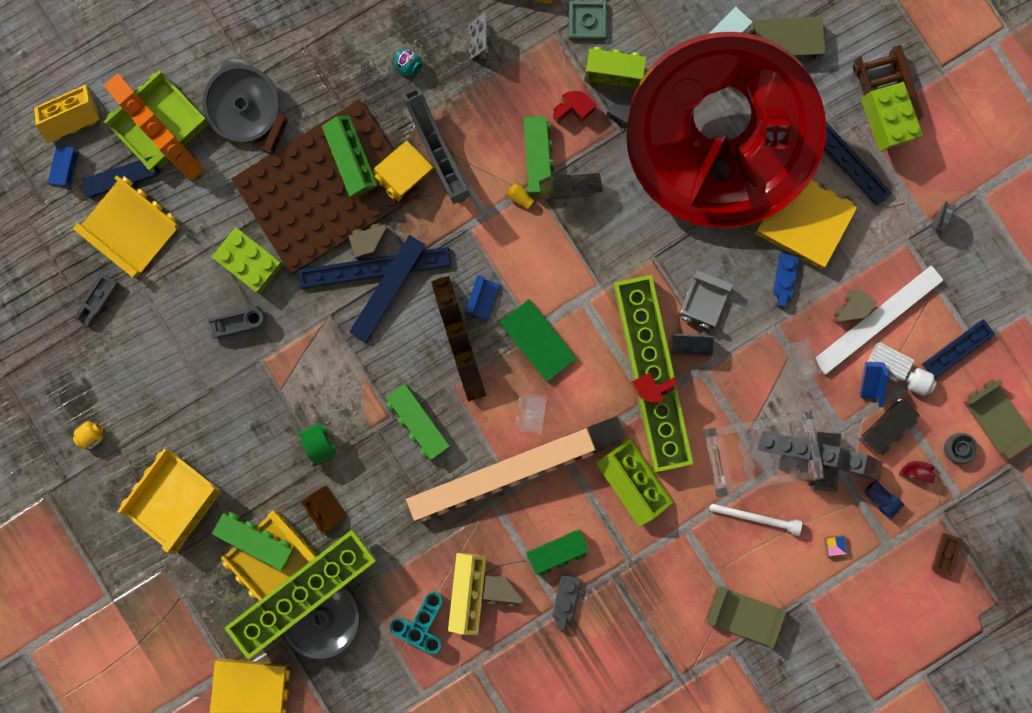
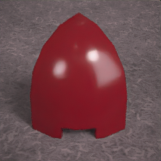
(919, 470)

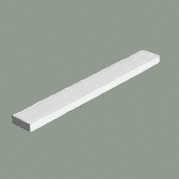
(878, 319)

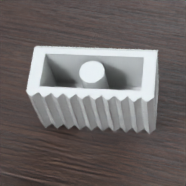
(896, 362)

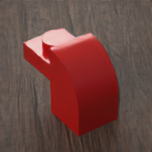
(576, 102)
(648, 391)

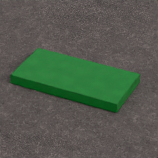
(537, 340)

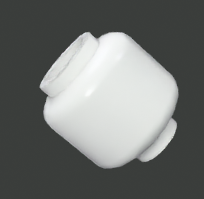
(920, 382)

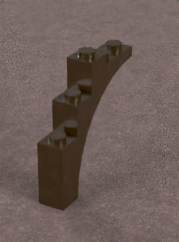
(458, 338)

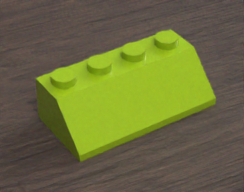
(634, 482)

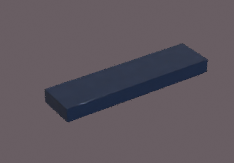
(104, 181)
(958, 348)

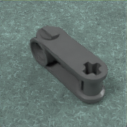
(237, 323)

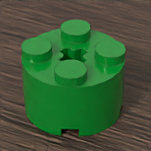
(316, 444)

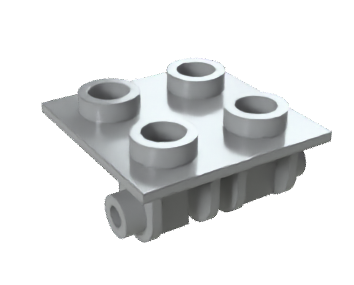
(479, 34)

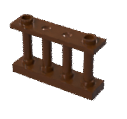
(901, 74)

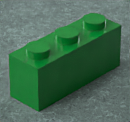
(557, 552)

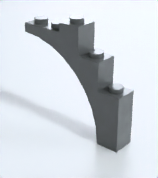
(435, 146)
(831, 456)

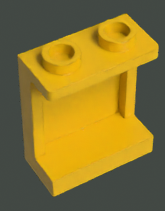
(402, 171)

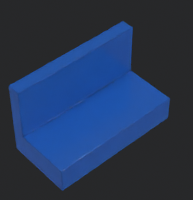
(63, 166)
(482, 298)
(874, 381)

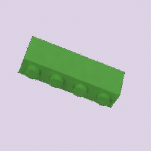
(537, 151)
(349, 155)
(417, 421)
(253, 541)

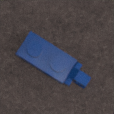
(785, 278)

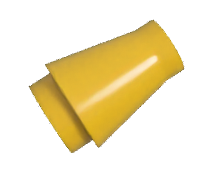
(519, 195)

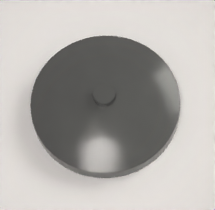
(241, 103)
(326, 628)

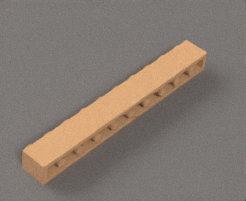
(501, 474)

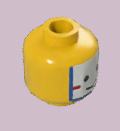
(88, 435)

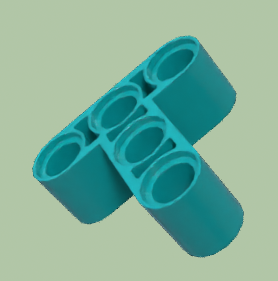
(420, 626)

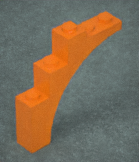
(153, 127)

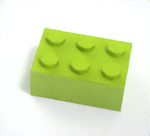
(614, 67)
(891, 116)
(247, 261)

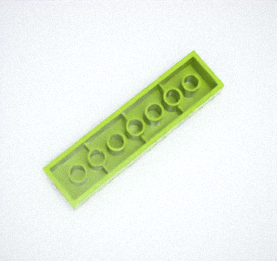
(300, 594)

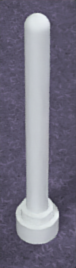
(792, 526)

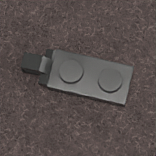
(565, 600)

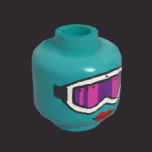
(407, 62)

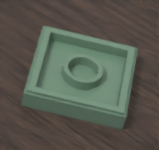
(587, 20)

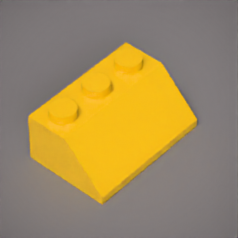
(66, 114)

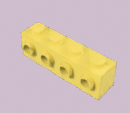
(467, 593)

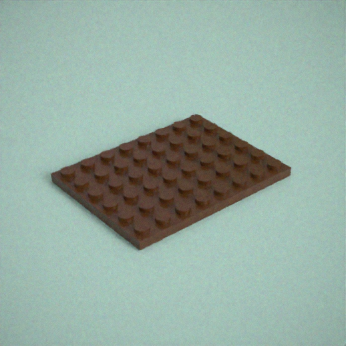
(304, 199)

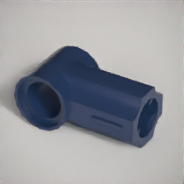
(887, 502)

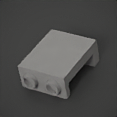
(704, 300)

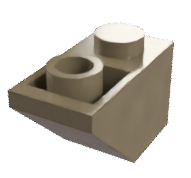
(367, 242)
(856, 308)
(500, 589)

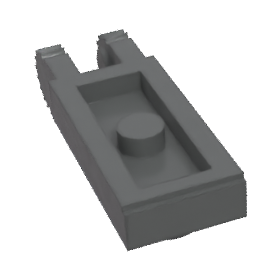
(96, 298)

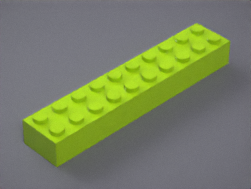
(650, 354)

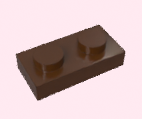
(946, 554)

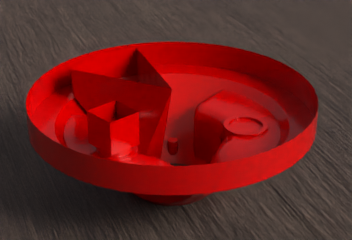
(762, 170)

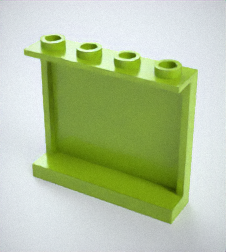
(173, 111)

